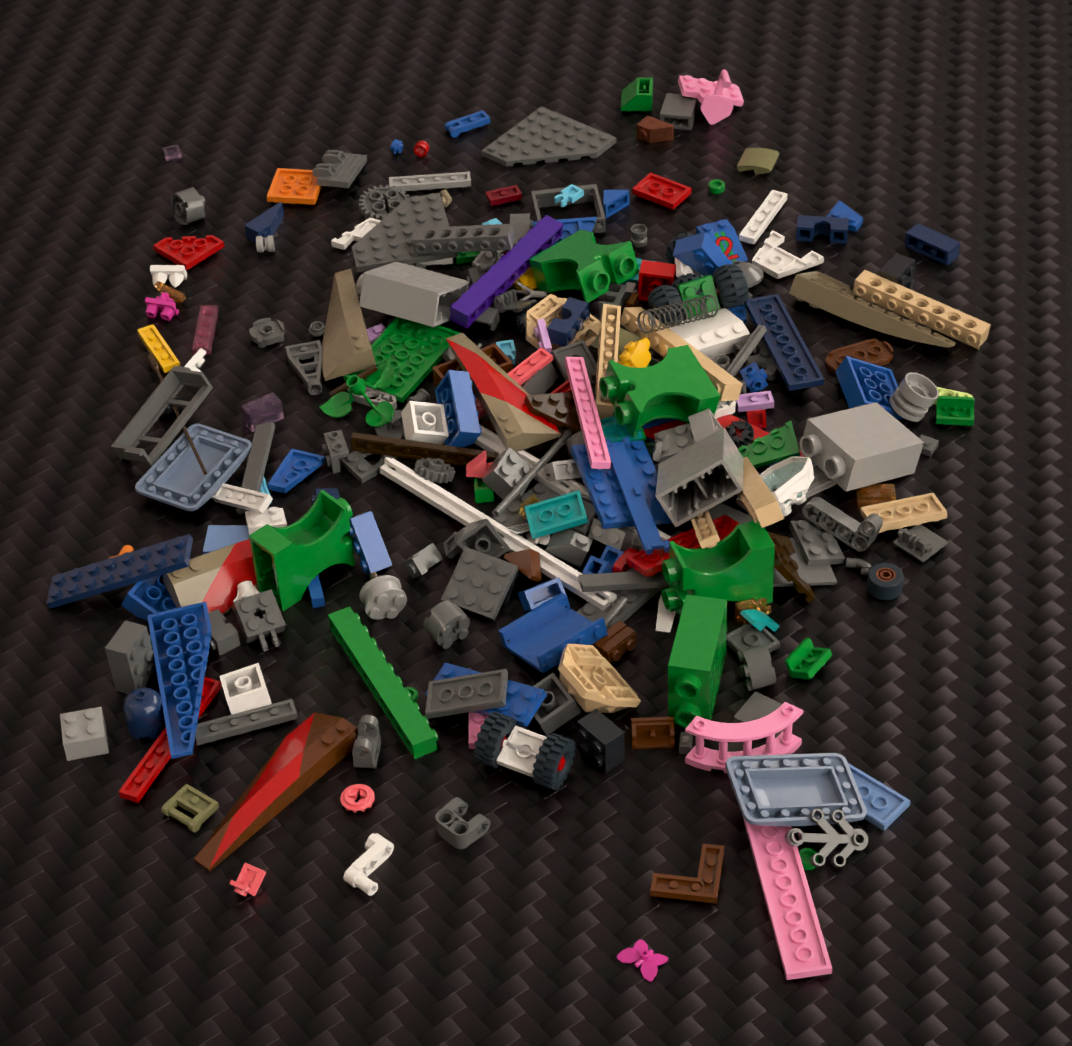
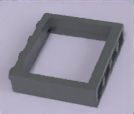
(547, 200)

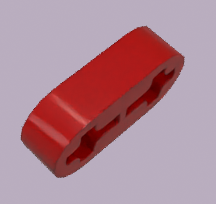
(621, 564)

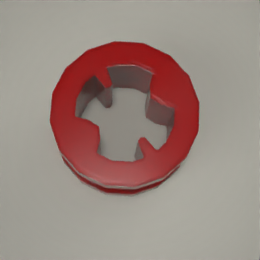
(419, 151)

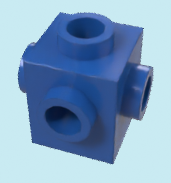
(754, 377)

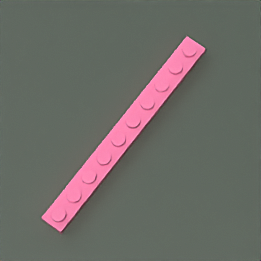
(587, 413)

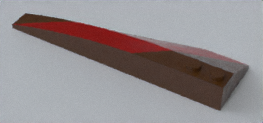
(290, 771)

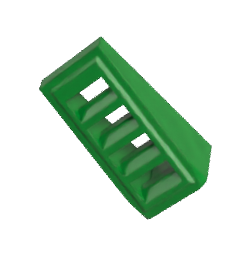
(482, 491)

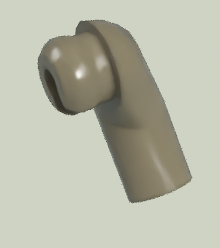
(446, 198)

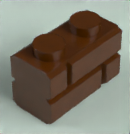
(617, 642)

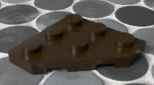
(557, 407)

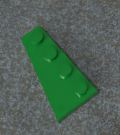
(773, 447)

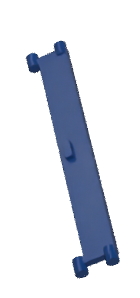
(634, 497)

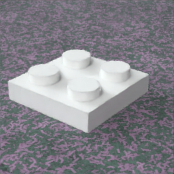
(273, 516)

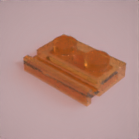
(875, 494)

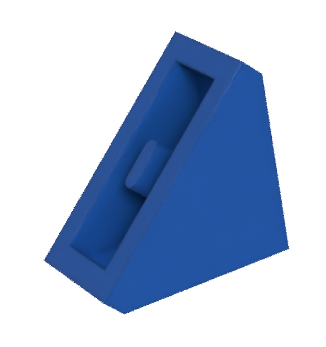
(615, 201)

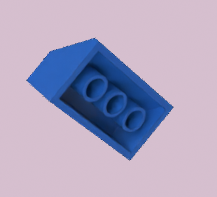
(459, 408)

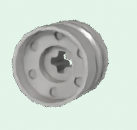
(914, 397)

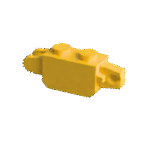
(636, 354)

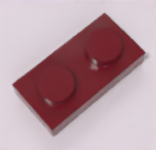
(503, 195)

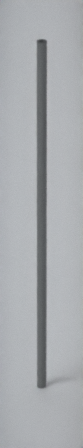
(532, 473)

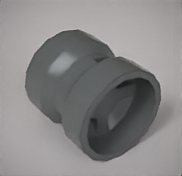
(638, 234)

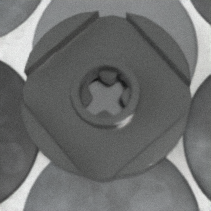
(274, 334)

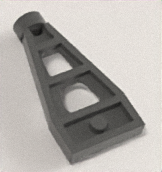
(306, 351)
(361, 468)

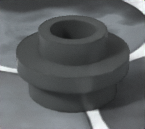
(317, 329)

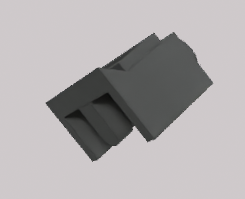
(615, 296)

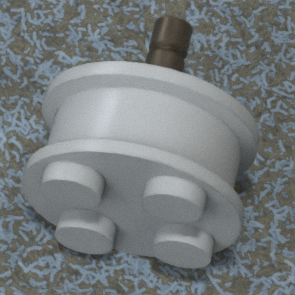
(383, 596)

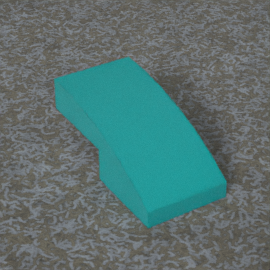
(759, 619)

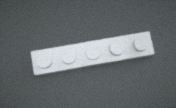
(763, 217)

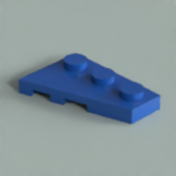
(294, 469)

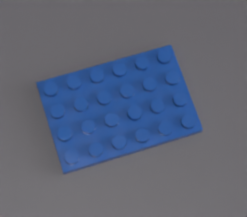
(606, 493)

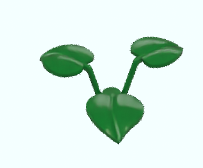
(380, 415)

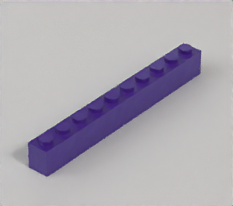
(505, 272)

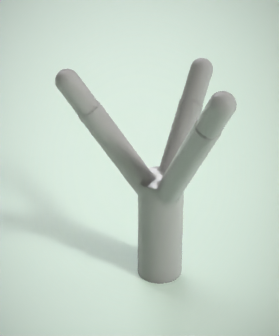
(531, 293)

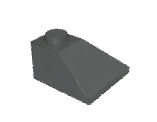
(482, 538)
(569, 546)

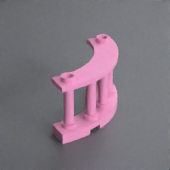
(743, 732)

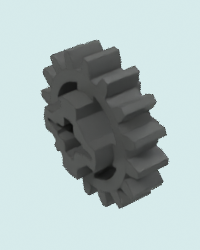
(434, 470)

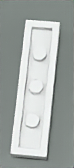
(242, 498)

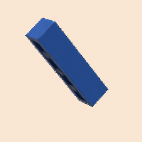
(316, 593)

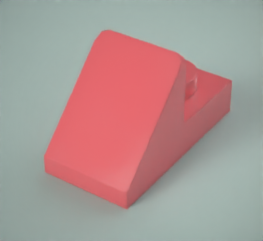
(478, 466)

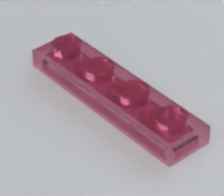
(205, 329)

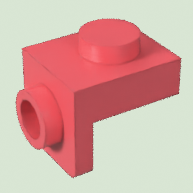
(248, 880)

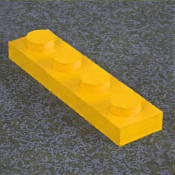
(158, 347)

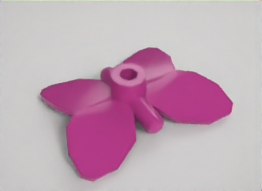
(643, 956)

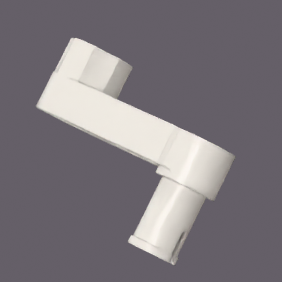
(377, 852)

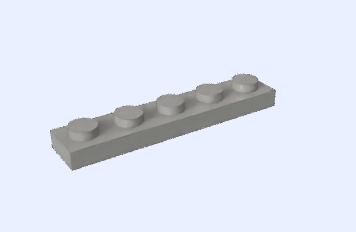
(431, 181)

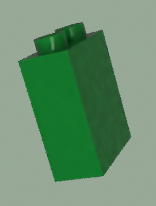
(697, 659)

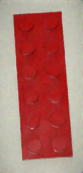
(651, 564)

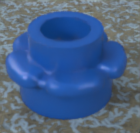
(396, 146)

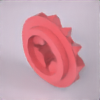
(351, 793)

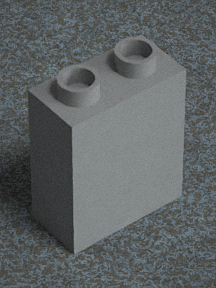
(410, 292)
(861, 446)
(700, 477)

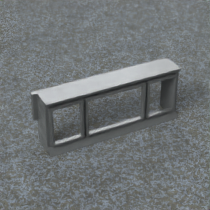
(152, 409)

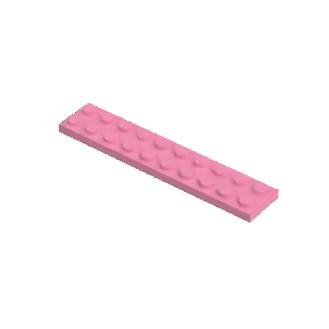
(788, 902)

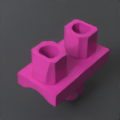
(161, 304)

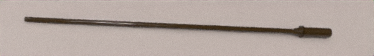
(155, 367)

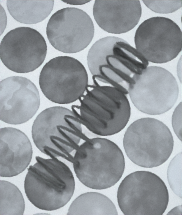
(653, 323)

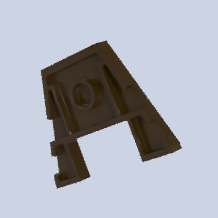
(787, 566)

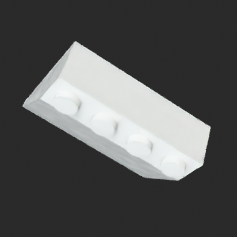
(714, 334)

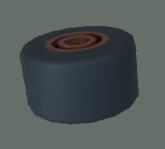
(885, 581)

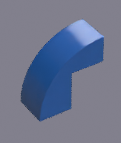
(605, 563)

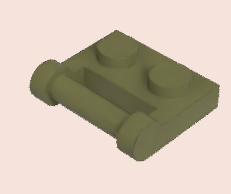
(193, 802)

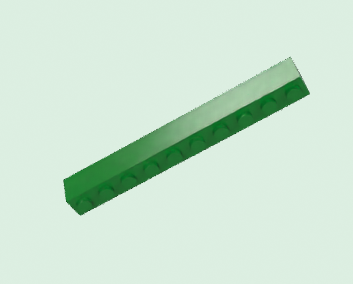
(383, 683)

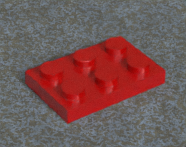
(661, 191)

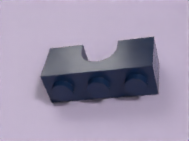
(811, 226)
(573, 316)

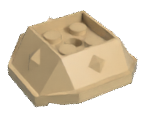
(551, 308)
(594, 680)

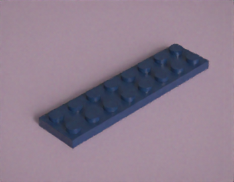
(784, 343)
(120, 571)

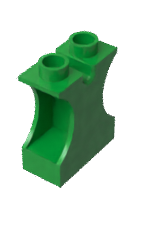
(583, 265)
(665, 390)
(295, 554)
(731, 570)

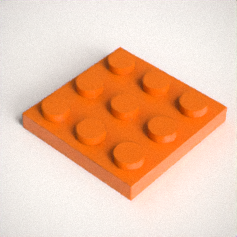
(294, 187)

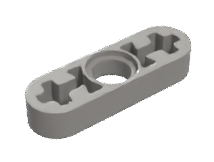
(381, 396)

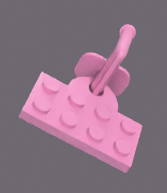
(715, 96)

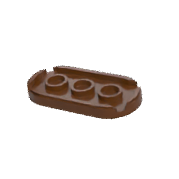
(868, 351)

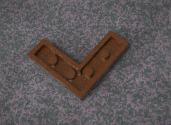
(701, 889)

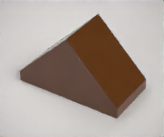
(528, 563)

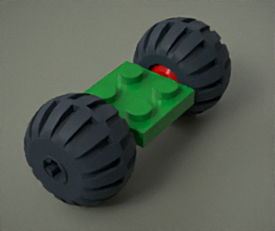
(725, 285)

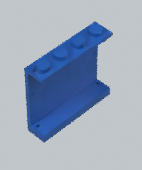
(546, 632)

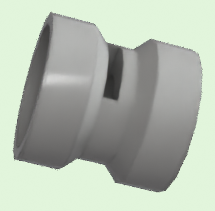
(269, 244)

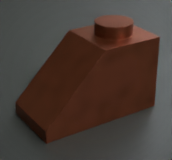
(654, 130)

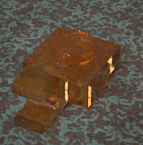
(751, 604)

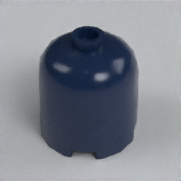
(144, 713)

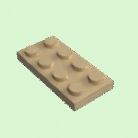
(907, 511)

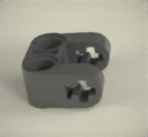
(367, 744)
(455, 829)

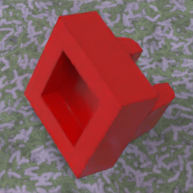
(756, 418)

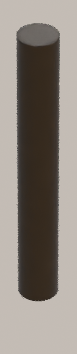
(363, 375)

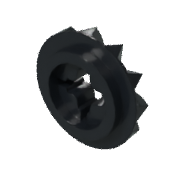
(747, 434)

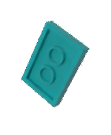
(556, 514)

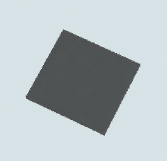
(809, 573)

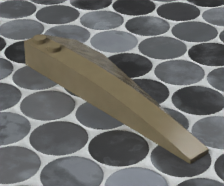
(345, 337)

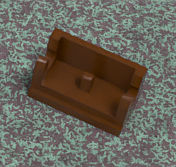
(652, 732)

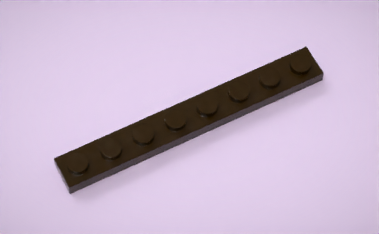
(416, 449)

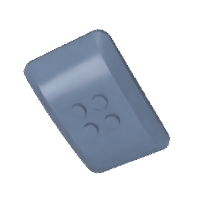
(178, 476)
(789, 786)

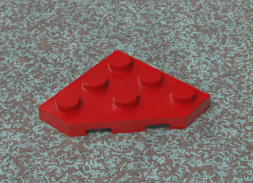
(188, 250)

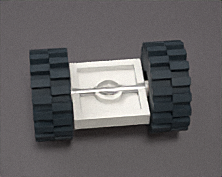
(524, 751)

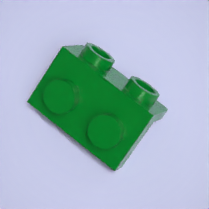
(955, 410)
(806, 660)

